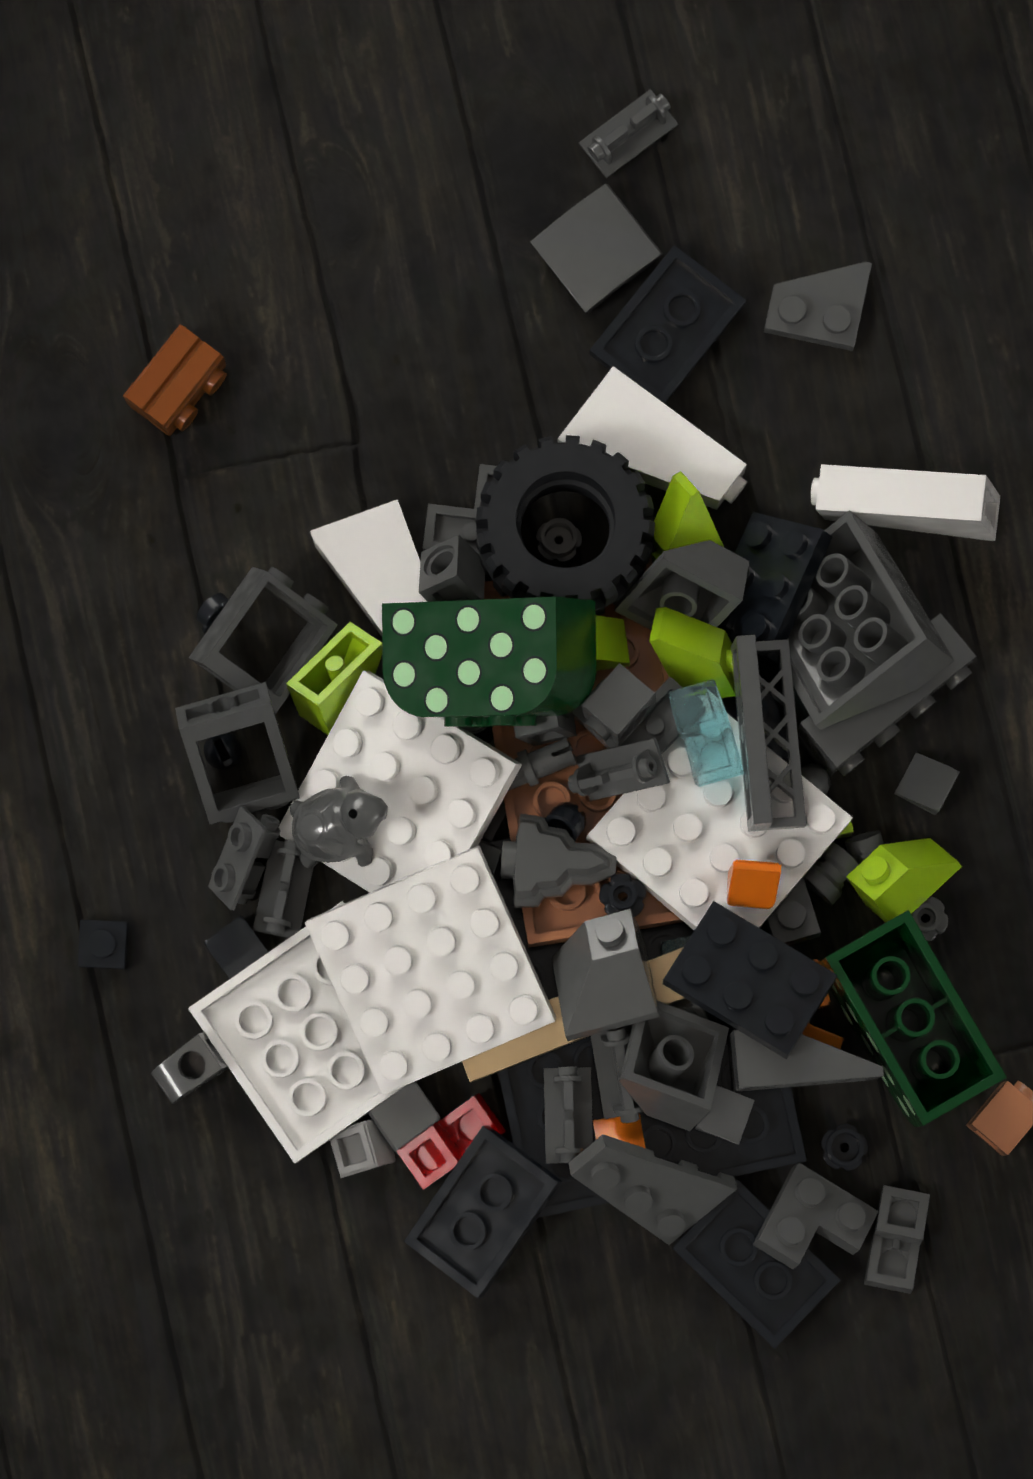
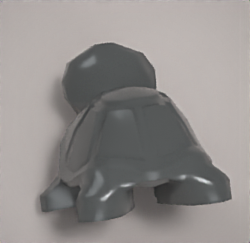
(336, 824)

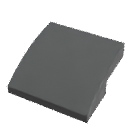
(596, 248)

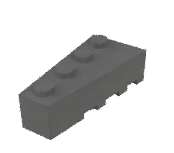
(840, 744)

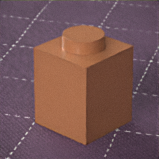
(1004, 1117)

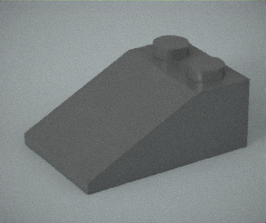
(807, 1065)

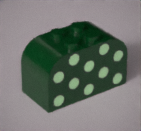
(489, 658)
(911, 1020)

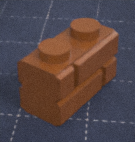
(176, 381)

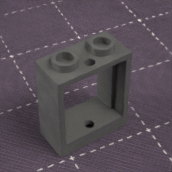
(303, 649)
(227, 714)

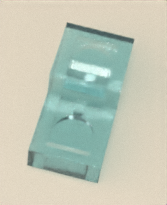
(706, 733)

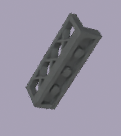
(753, 731)

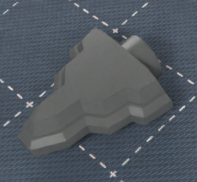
(549, 862)

